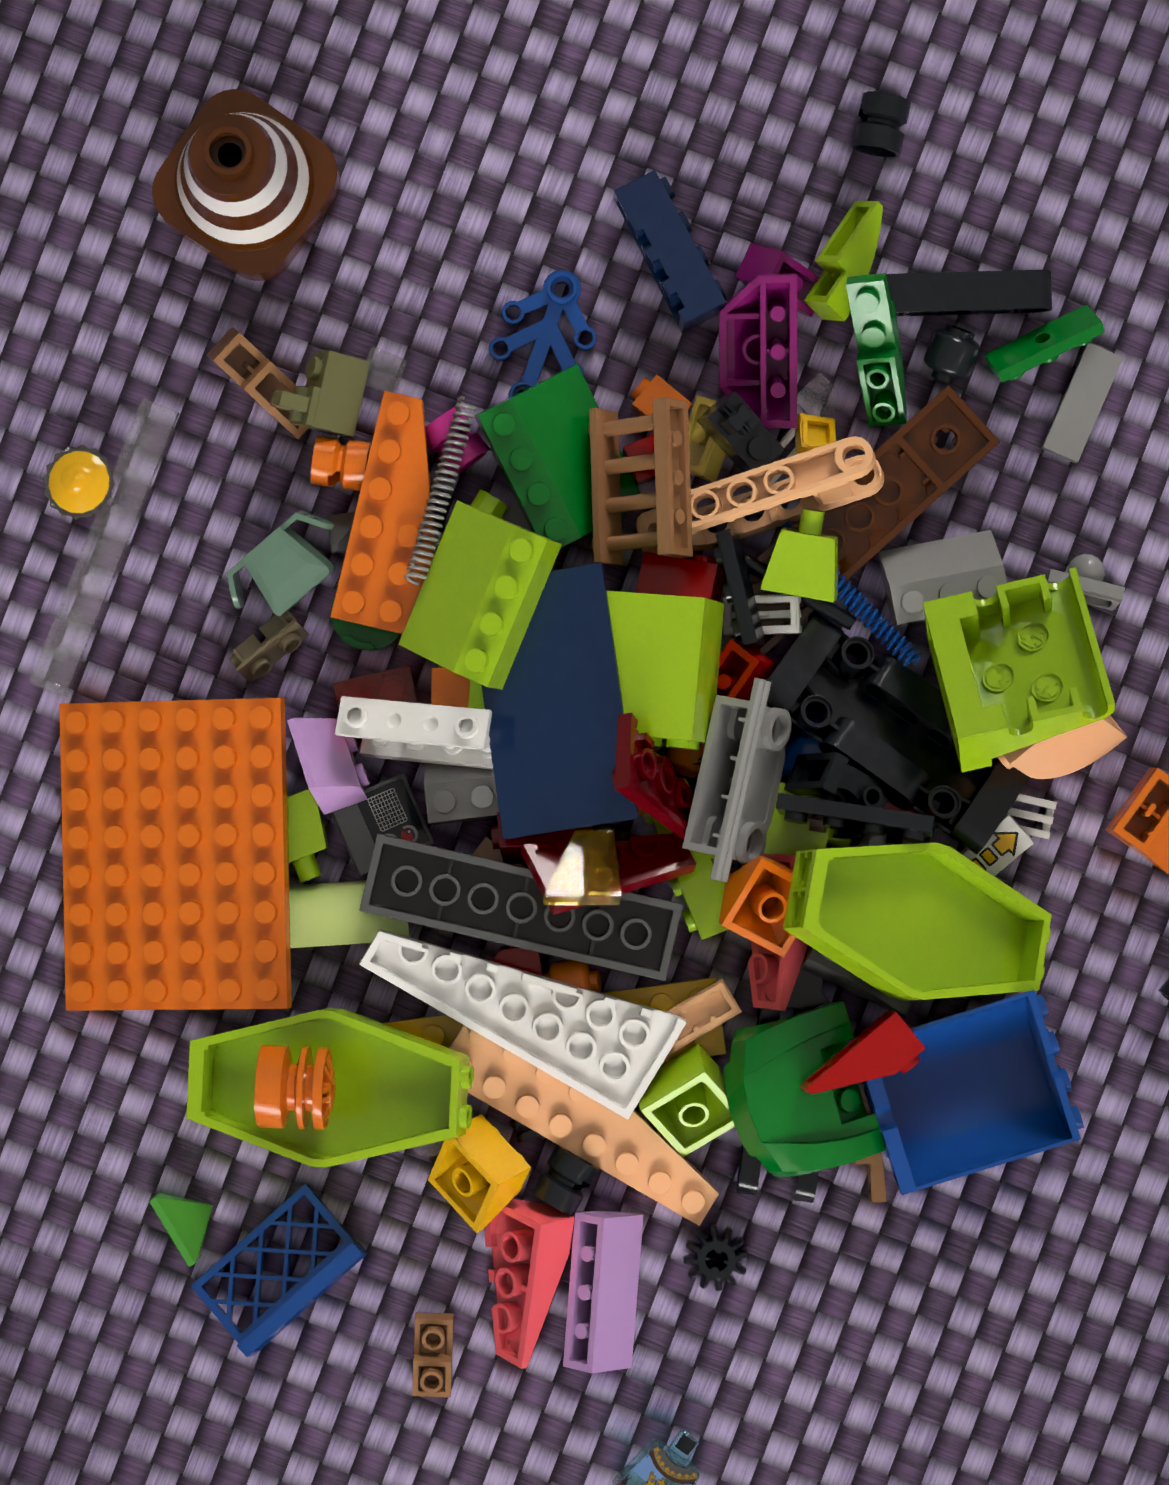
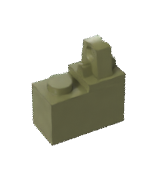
(331, 394)

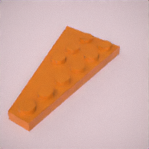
(387, 521)

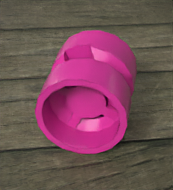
(436, 436)

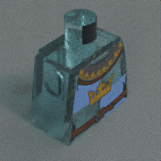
(662, 1463)

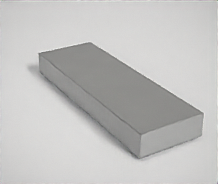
(1082, 402)

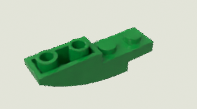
(878, 349)

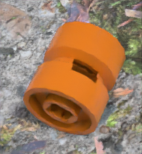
(339, 462)

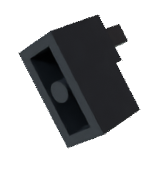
(740, 433)

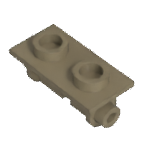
(256, 659)

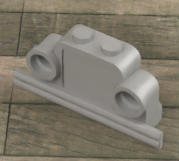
(738, 779)

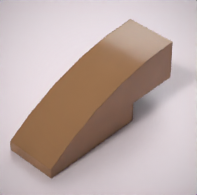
(254, 375)

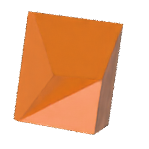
(757, 903)

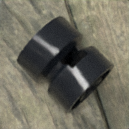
(881, 118)
(564, 1180)

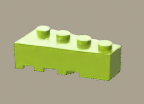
(699, 891)

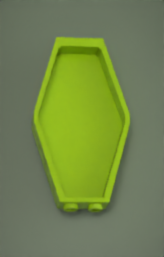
(917, 921)
(388, 1090)

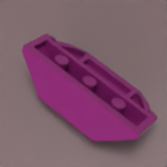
(761, 348)

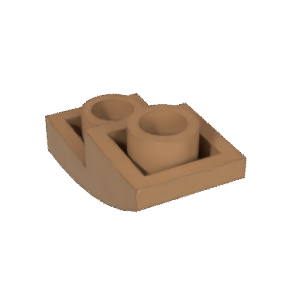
(433, 1354)

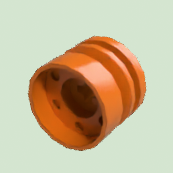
(293, 1087)

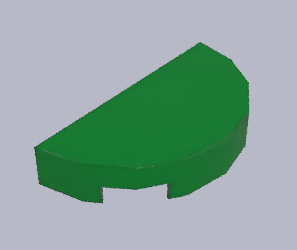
(363, 636)

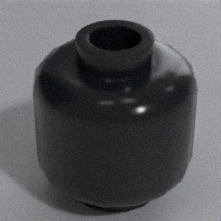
(951, 353)

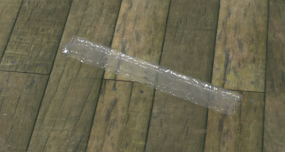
(104, 548)

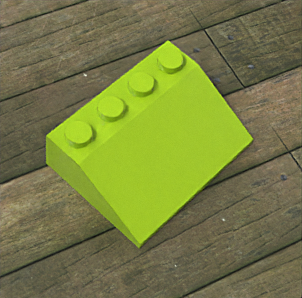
(479, 595)

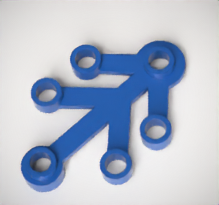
(545, 332)

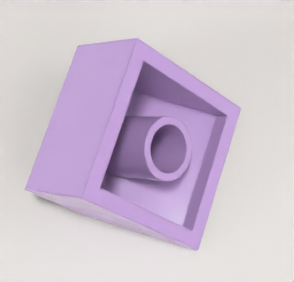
(329, 763)

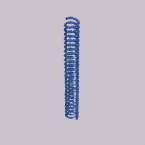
(873, 619)

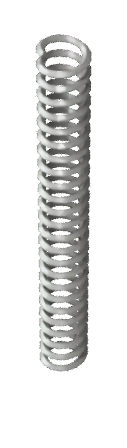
(435, 492)

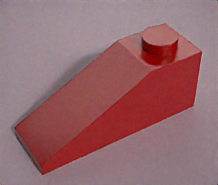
(875, 1053)

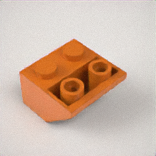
(1144, 819)

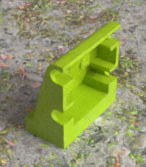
(1016, 666)

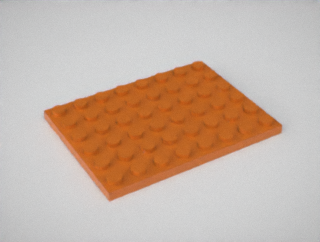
(175, 855)

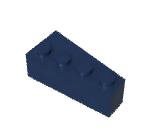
(669, 250)

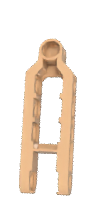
(816, 477)

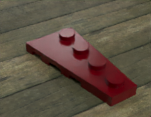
(649, 778)
(640, 861)

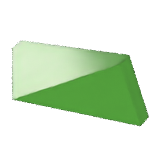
(185, 1223)

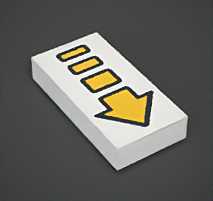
(1002, 848)

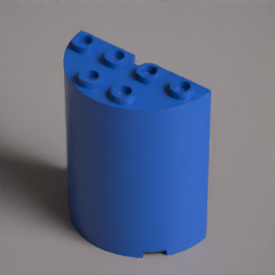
(976, 1095)

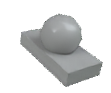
(1091, 576)

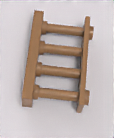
(672, 482)

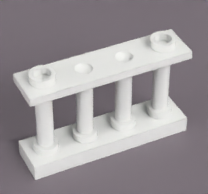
(417, 731)

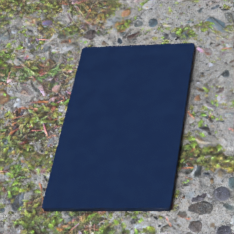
(560, 714)

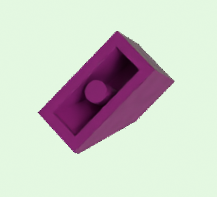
(772, 261)

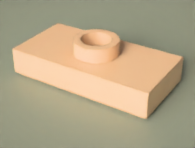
(704, 1011)

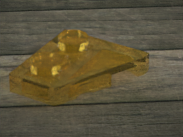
(586, 871)

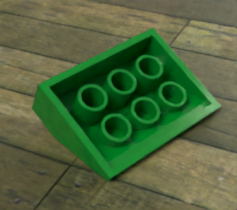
(546, 454)

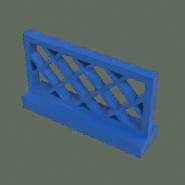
(301, 1294)

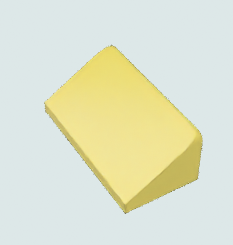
(705, 453)

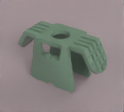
(283, 566)

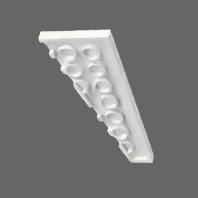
(570, 1032)

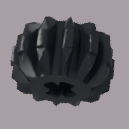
(712, 1270)

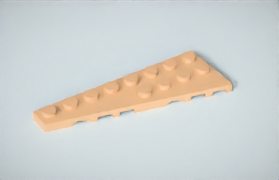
(585, 1127)

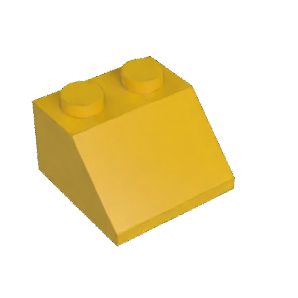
(479, 1173)

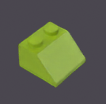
(688, 1101)

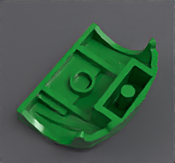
(778, 1120)

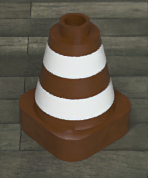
(262, 207)

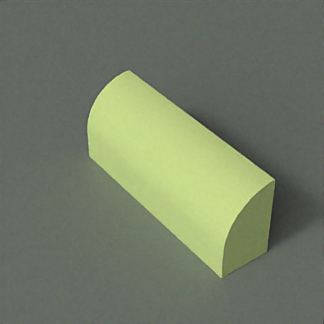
(331, 916)

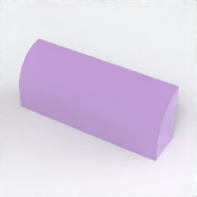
(603, 1291)

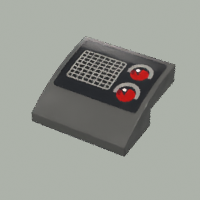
(387, 811)

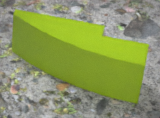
(845, 255)

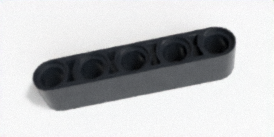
(971, 292)

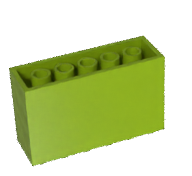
(664, 663)

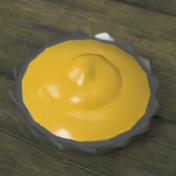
(79, 482)

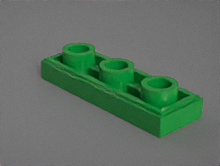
(1044, 344)

